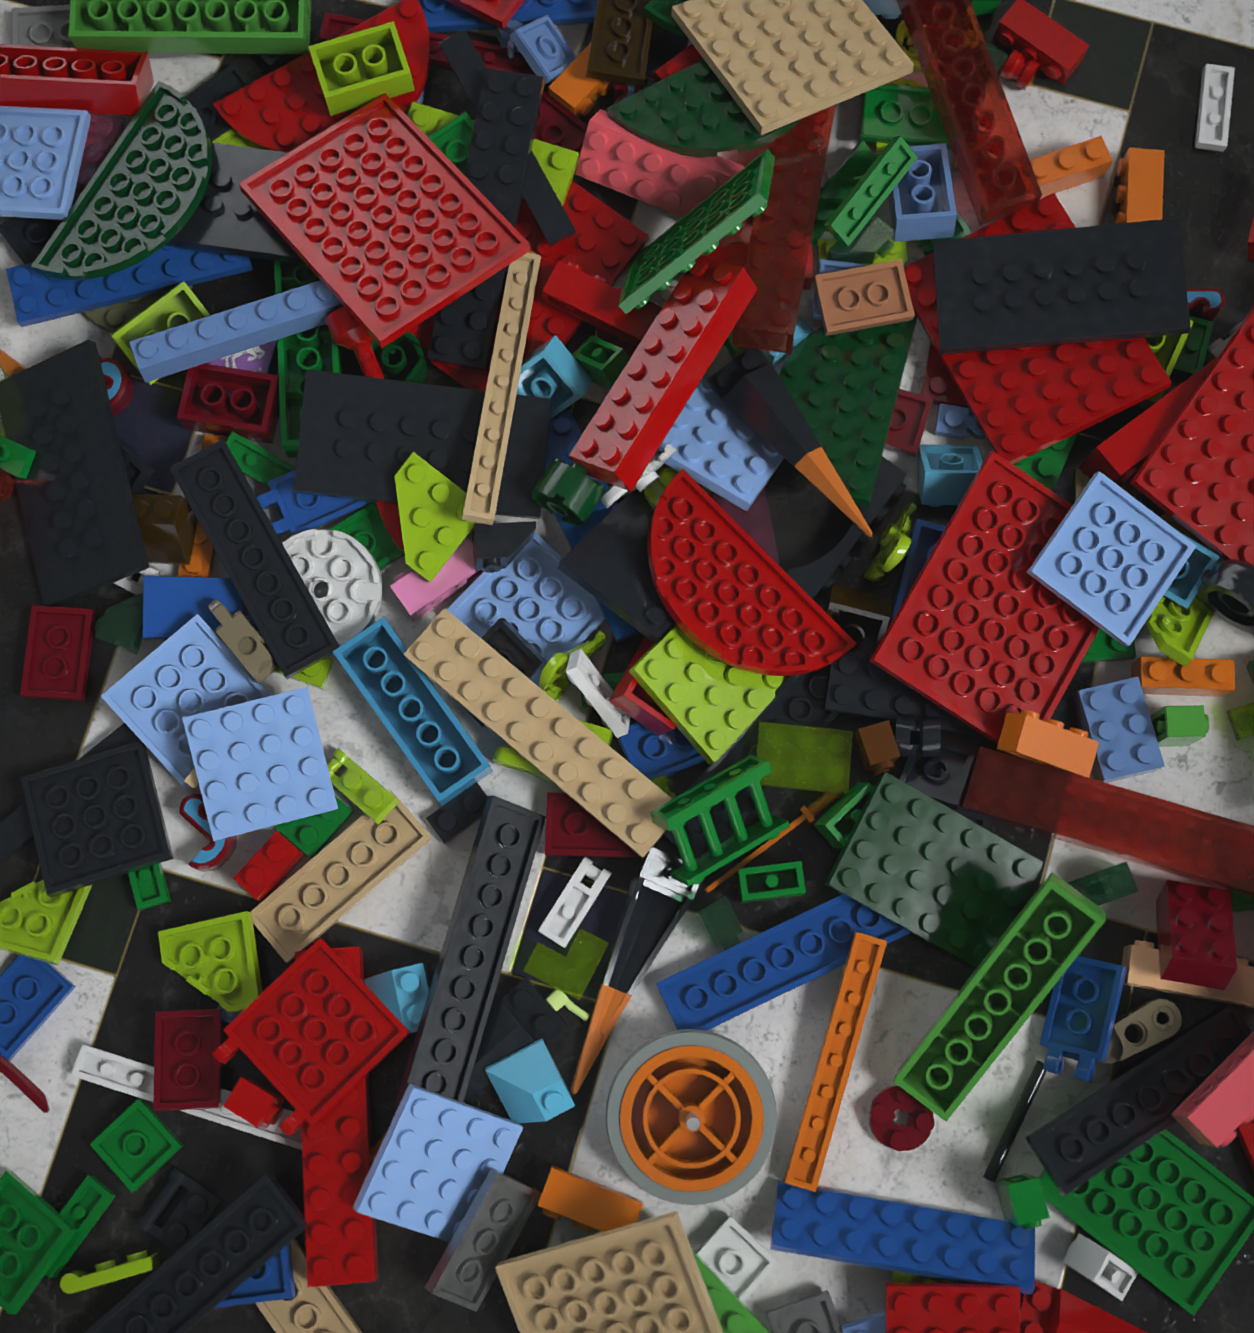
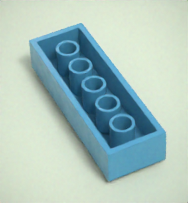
(413, 711)

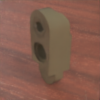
(244, 641)
(1147, 1028)

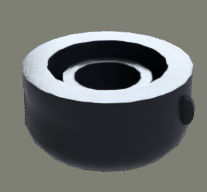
(1230, 592)

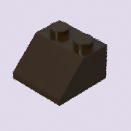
(166, 527)
(860, 615)

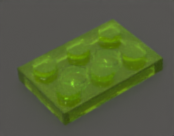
(805, 757)

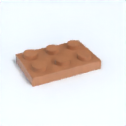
(863, 297)

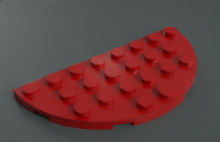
(289, 102)
(732, 591)

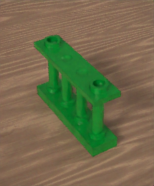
(860, 189)
(698, 803)

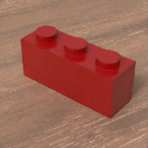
(1041, 40)

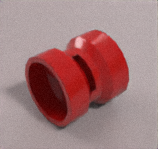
(1019, 69)

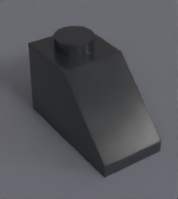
(499, 544)

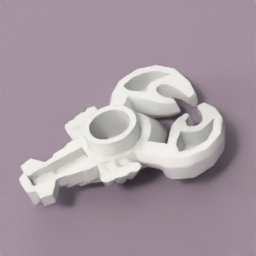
(647, 478)

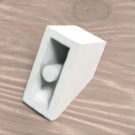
(1100, 1266)

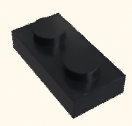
(459, 813)

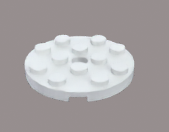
(350, 574)

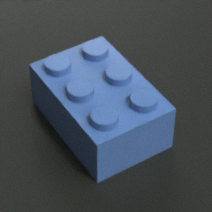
(924, 198)
(1122, 725)

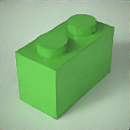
(1180, 725)

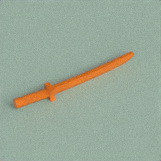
(807, 814)

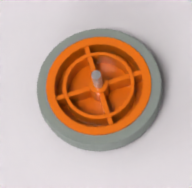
(691, 1117)

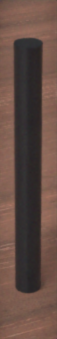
(1015, 1122)

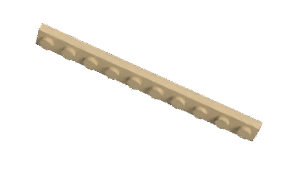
(501, 390)

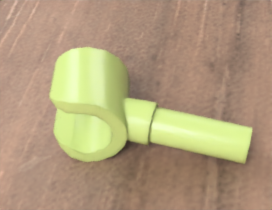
(558, 999)

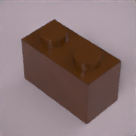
(875, 748)

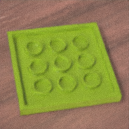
(701, 693)

